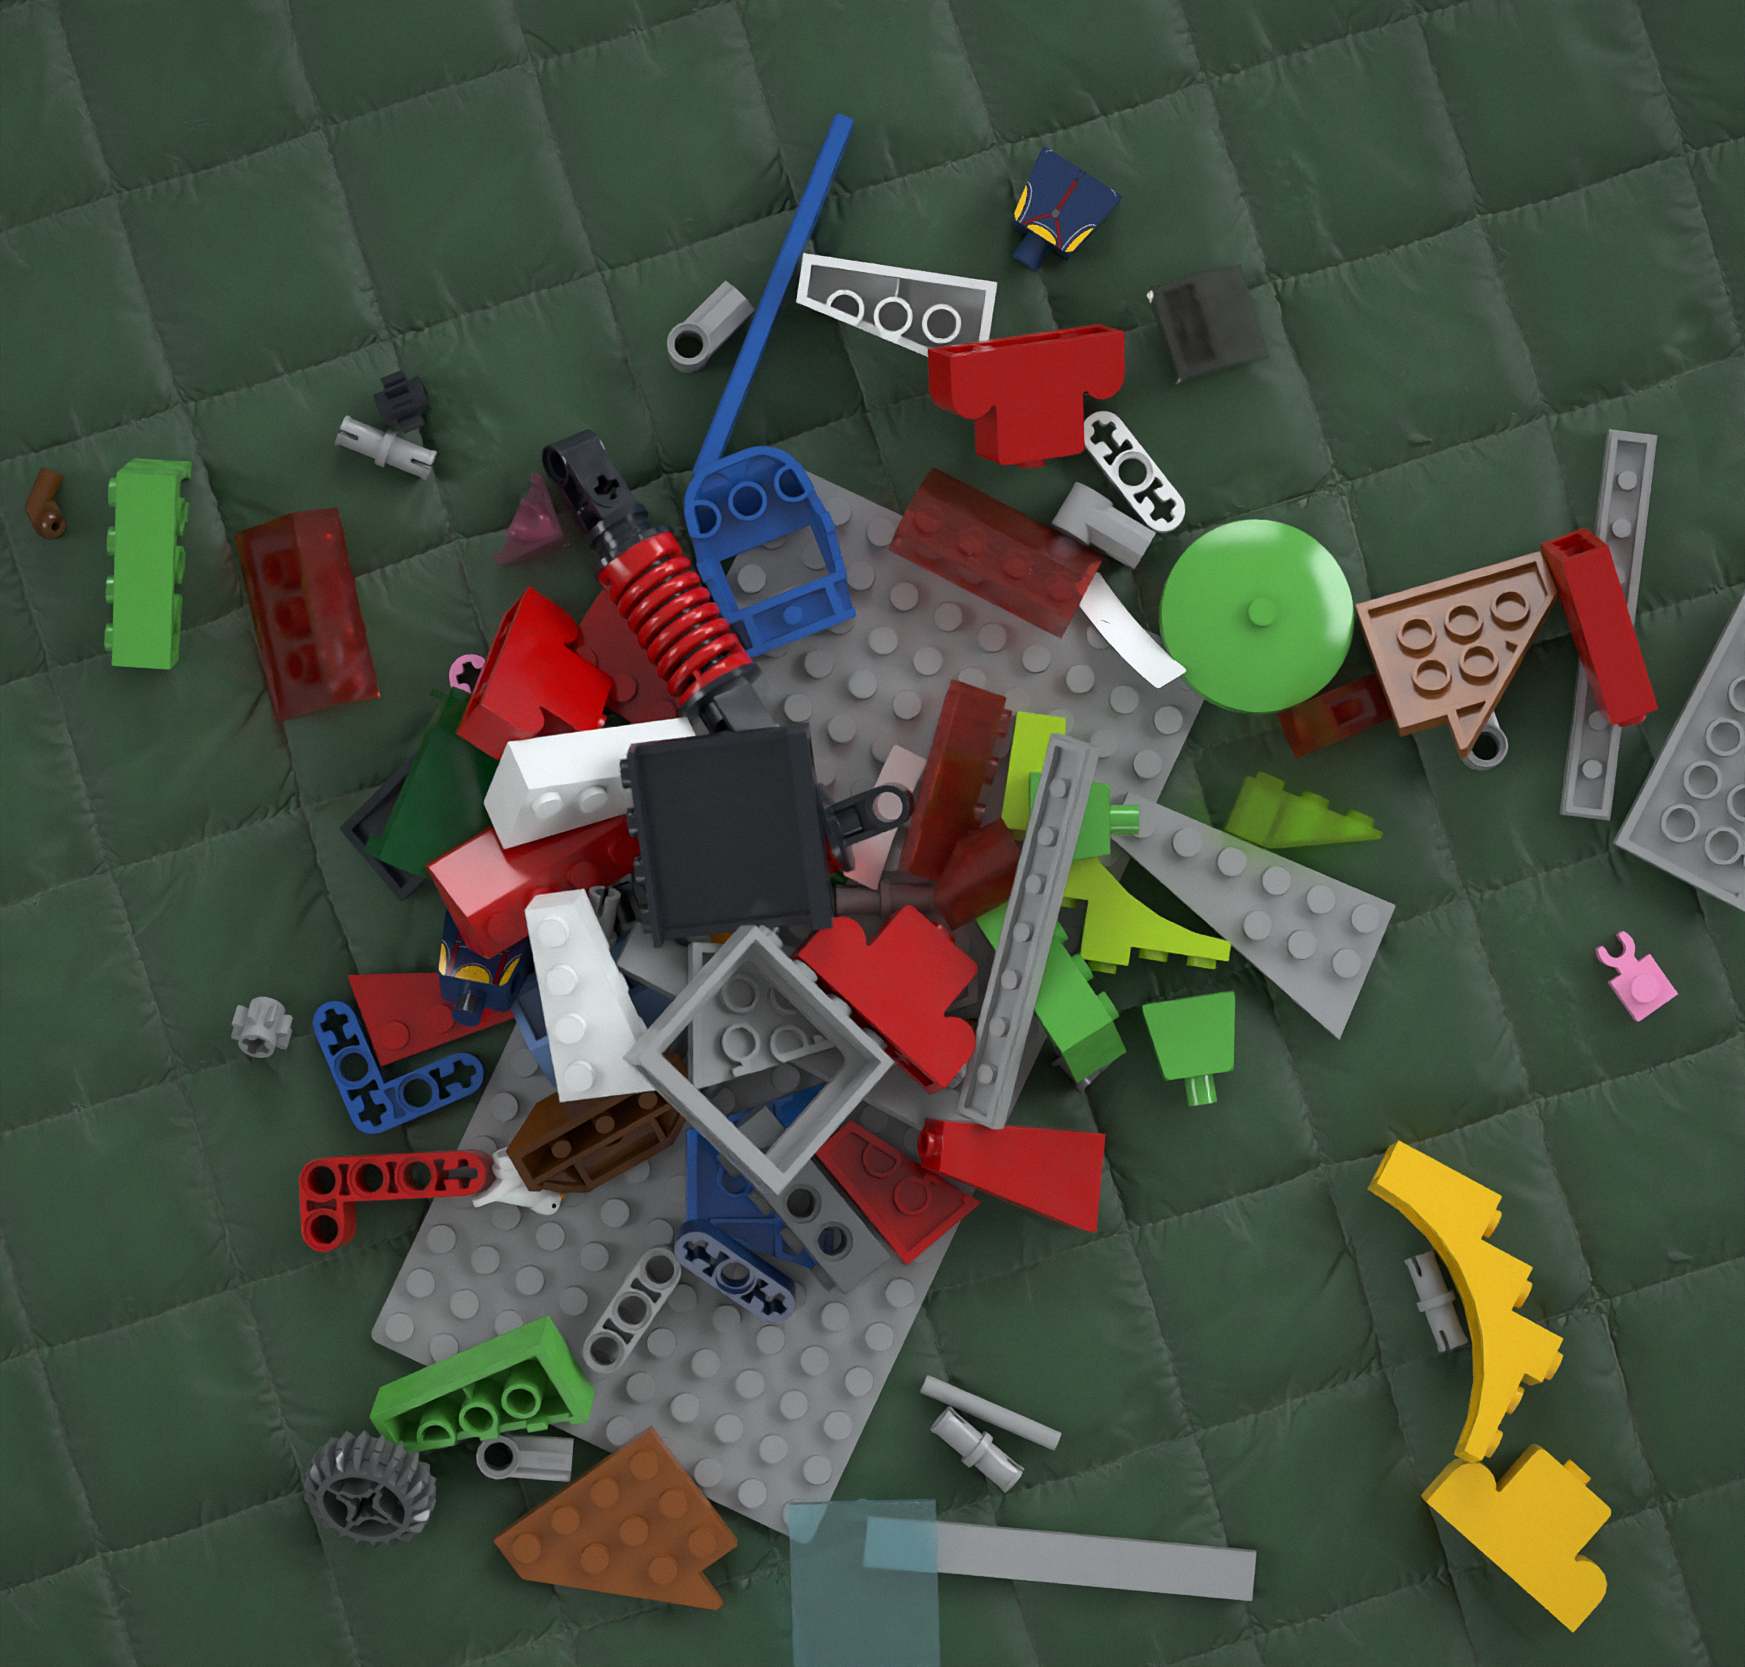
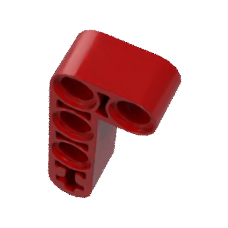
(397, 1184)

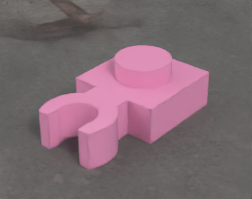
(1639, 983)

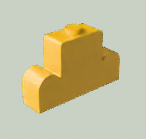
(1530, 1526)

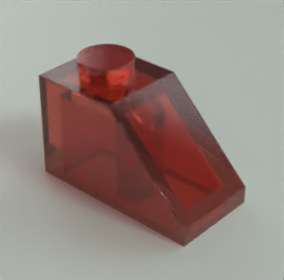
(1335, 715)
(978, 874)

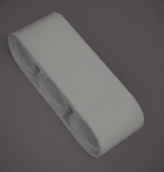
(623, 1331)

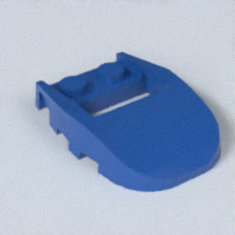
(747, 504)

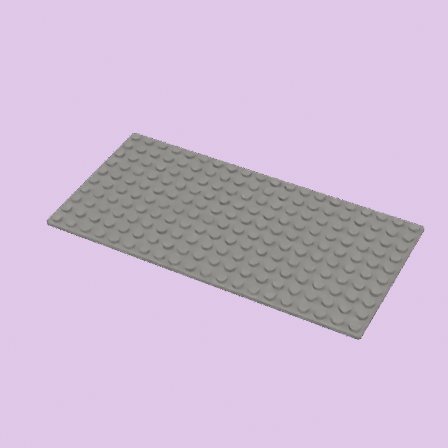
(738, 1400)

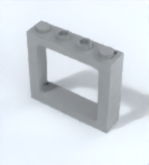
(862, 1067)

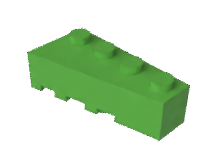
(146, 563)
(1067, 1004)
(490, 1389)

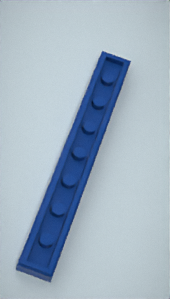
(776, 291)

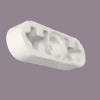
(1163, 494)

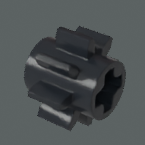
(403, 401)

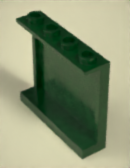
(440, 795)

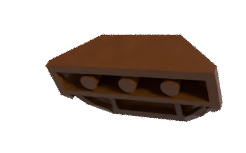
(593, 1139)

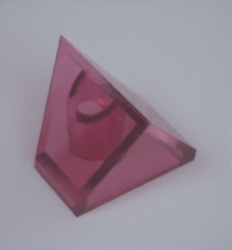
(534, 528)

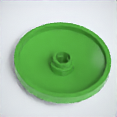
(1256, 616)

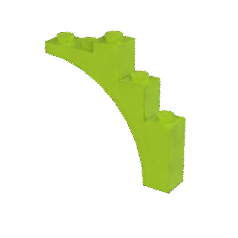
(1111, 915)

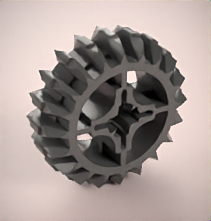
(370, 1489)

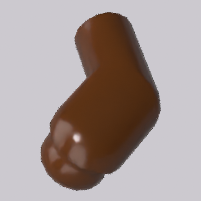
(42, 507)

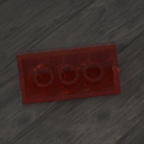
(996, 552)
(306, 614)
(953, 778)

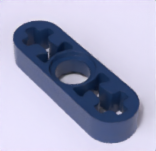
(727, 1251)

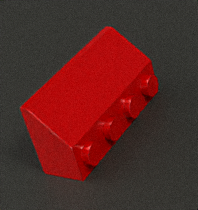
(493, 886)

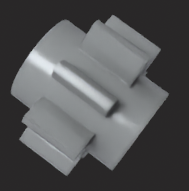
(261, 1027)

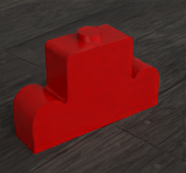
(1028, 389)
(533, 680)
(899, 989)

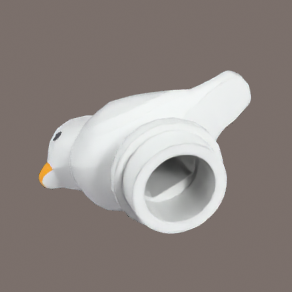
(511, 1189)

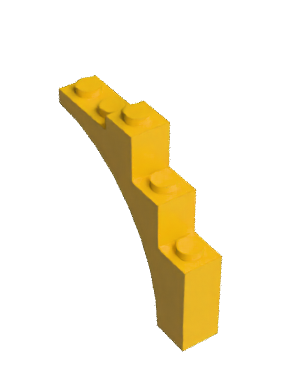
(1505, 1345)

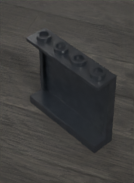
(728, 832)

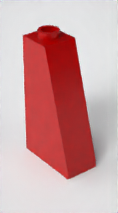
(1600, 626)
(1028, 1166)

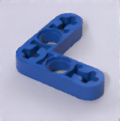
(392, 1092)

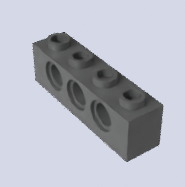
(859, 1249)

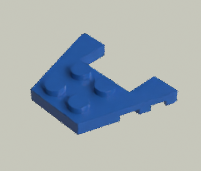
(724, 1201)

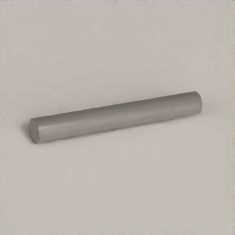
(990, 1412)

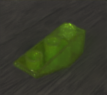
(1279, 819)

